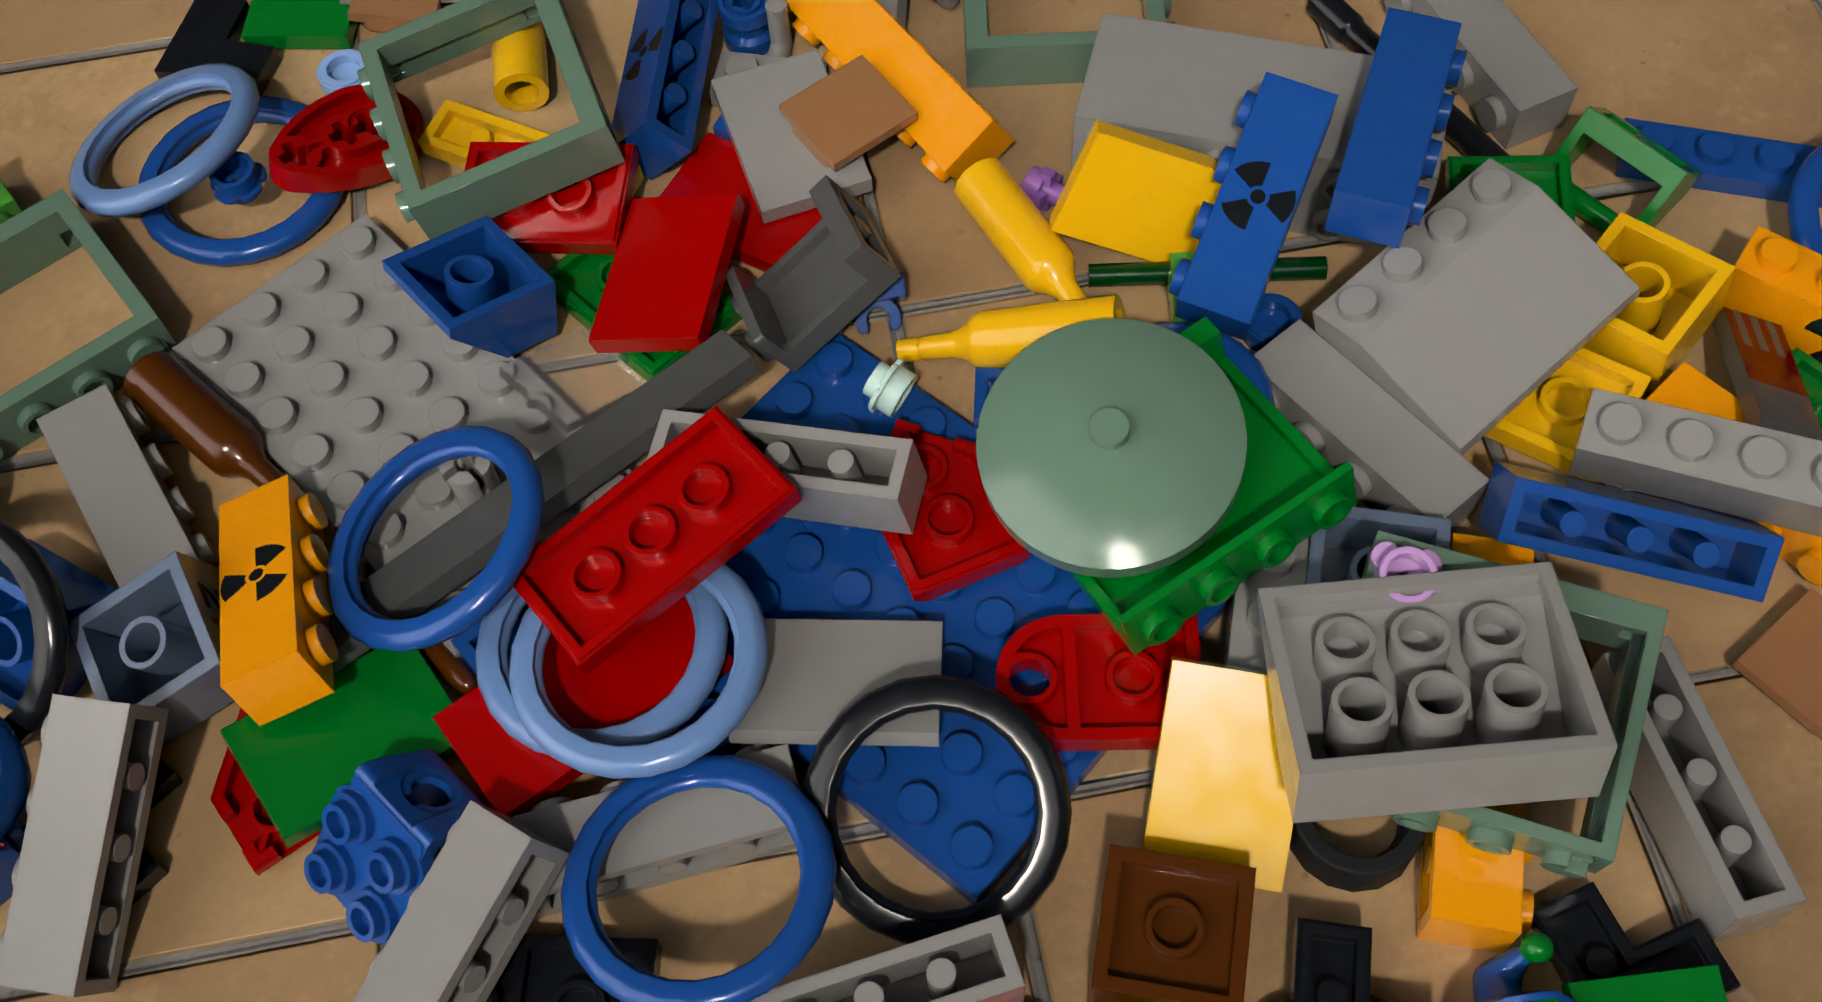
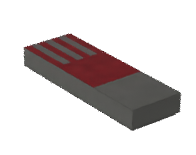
(1765, 374)

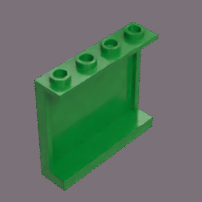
(1280, 503)

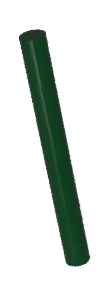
(1157, 272)

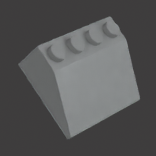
(1476, 304)
(1434, 698)

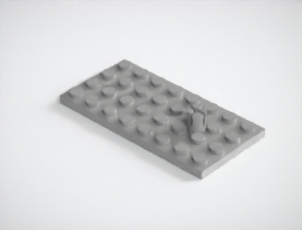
(353, 373)

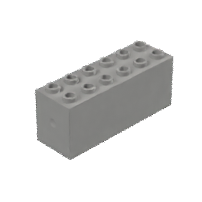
(1191, 83)

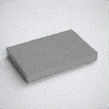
(770, 154)
(827, 666)

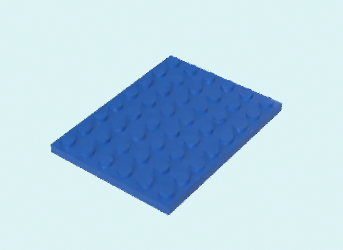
(970, 800)

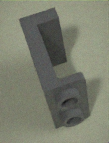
(816, 283)

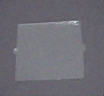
(570, 380)

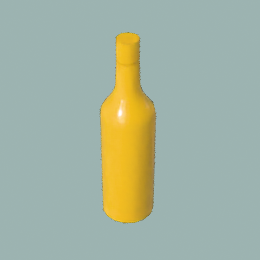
(521, 69)
(1018, 230)
(1000, 334)

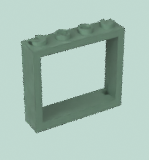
(1031, 57)
(508, 179)
(28, 246)
(1601, 619)

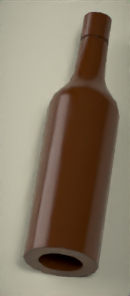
(199, 418)

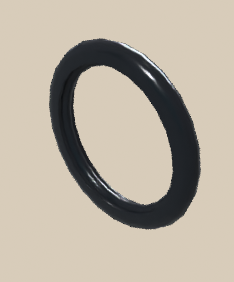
(49, 631)
(1027, 740)

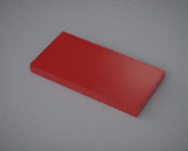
(653, 538)
(610, 695)

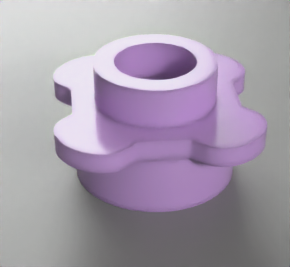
(1405, 560)

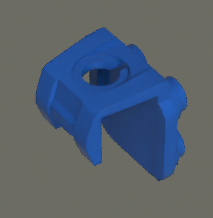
(384, 837)

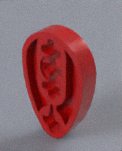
(326, 152)

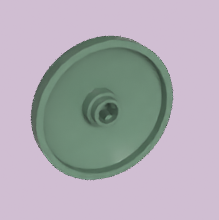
(1111, 447)

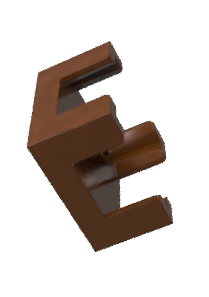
(1172, 929)

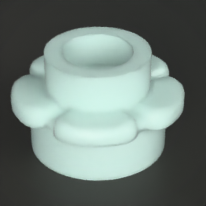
(889, 387)

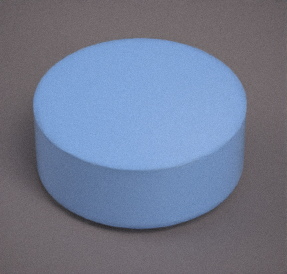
(339, 70)

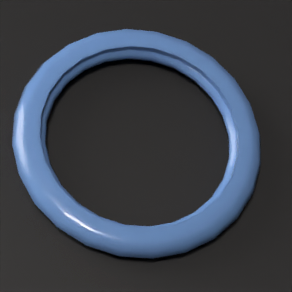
(190, 171)
(658, 723)
(664, 755)

